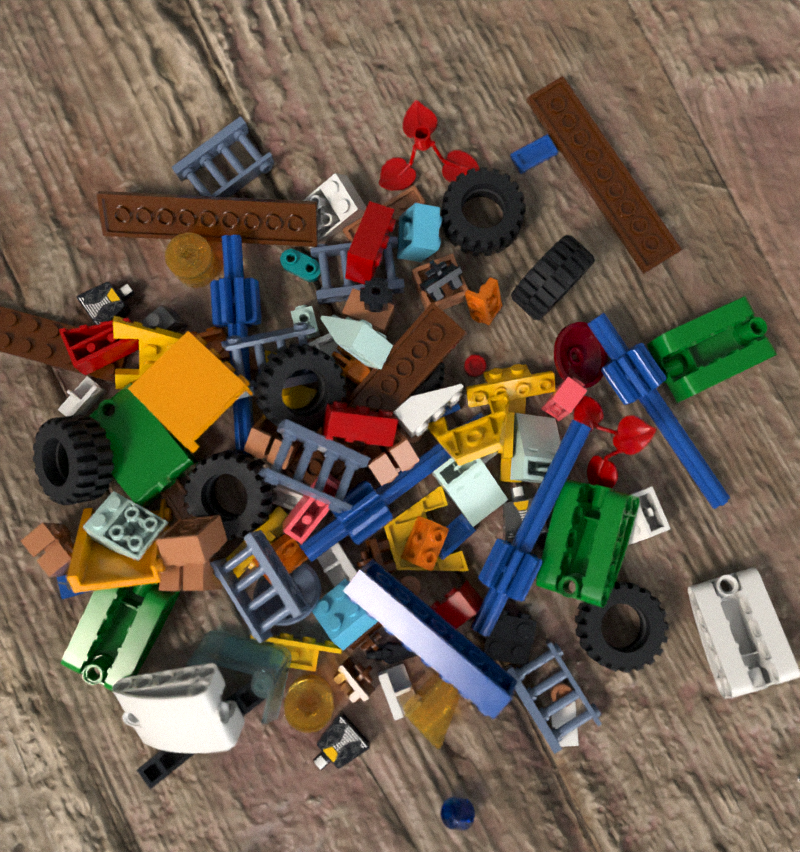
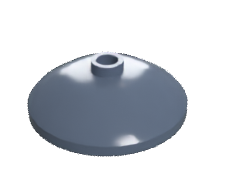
(307, 583)

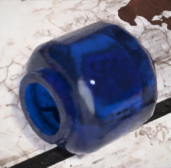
(457, 813)

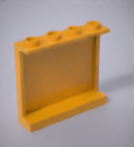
(189, 388)
(99, 568)

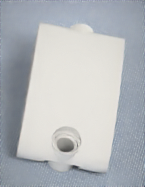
(741, 634)
(180, 709)

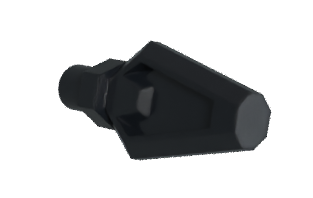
(390, 653)

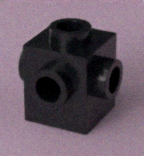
(379, 302)

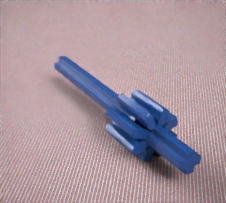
(237, 306)
(636, 376)
(370, 505)
(512, 566)

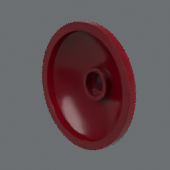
(579, 354)

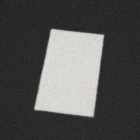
(562, 717)

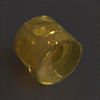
(200, 268)
(304, 716)

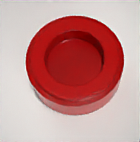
(475, 365)

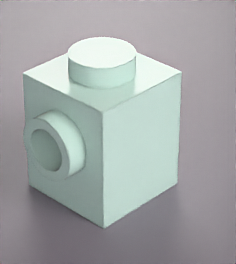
(306, 314)

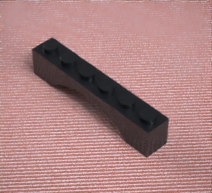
(166, 762)

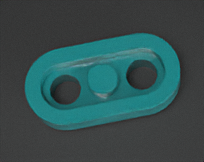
(300, 264)

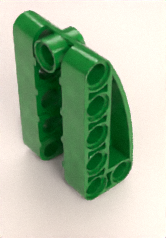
(711, 348)
(144, 450)
(587, 541)
(118, 632)

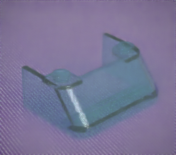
(263, 660)

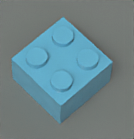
(419, 232)
(342, 618)

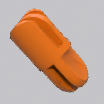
(352, 369)

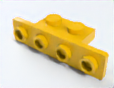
(514, 380)
(515, 406)
(272, 530)
(305, 651)

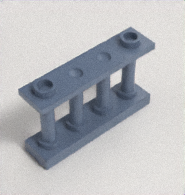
(218, 145)
(329, 294)
(235, 344)
(314, 442)
(278, 575)
(542, 715)

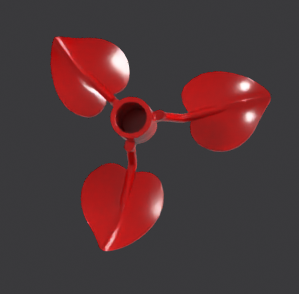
(420, 124)
(630, 438)

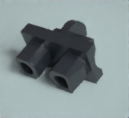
(438, 276)

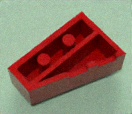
(369, 242)
(95, 346)
(359, 424)
(458, 604)

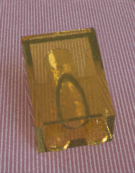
(433, 708)

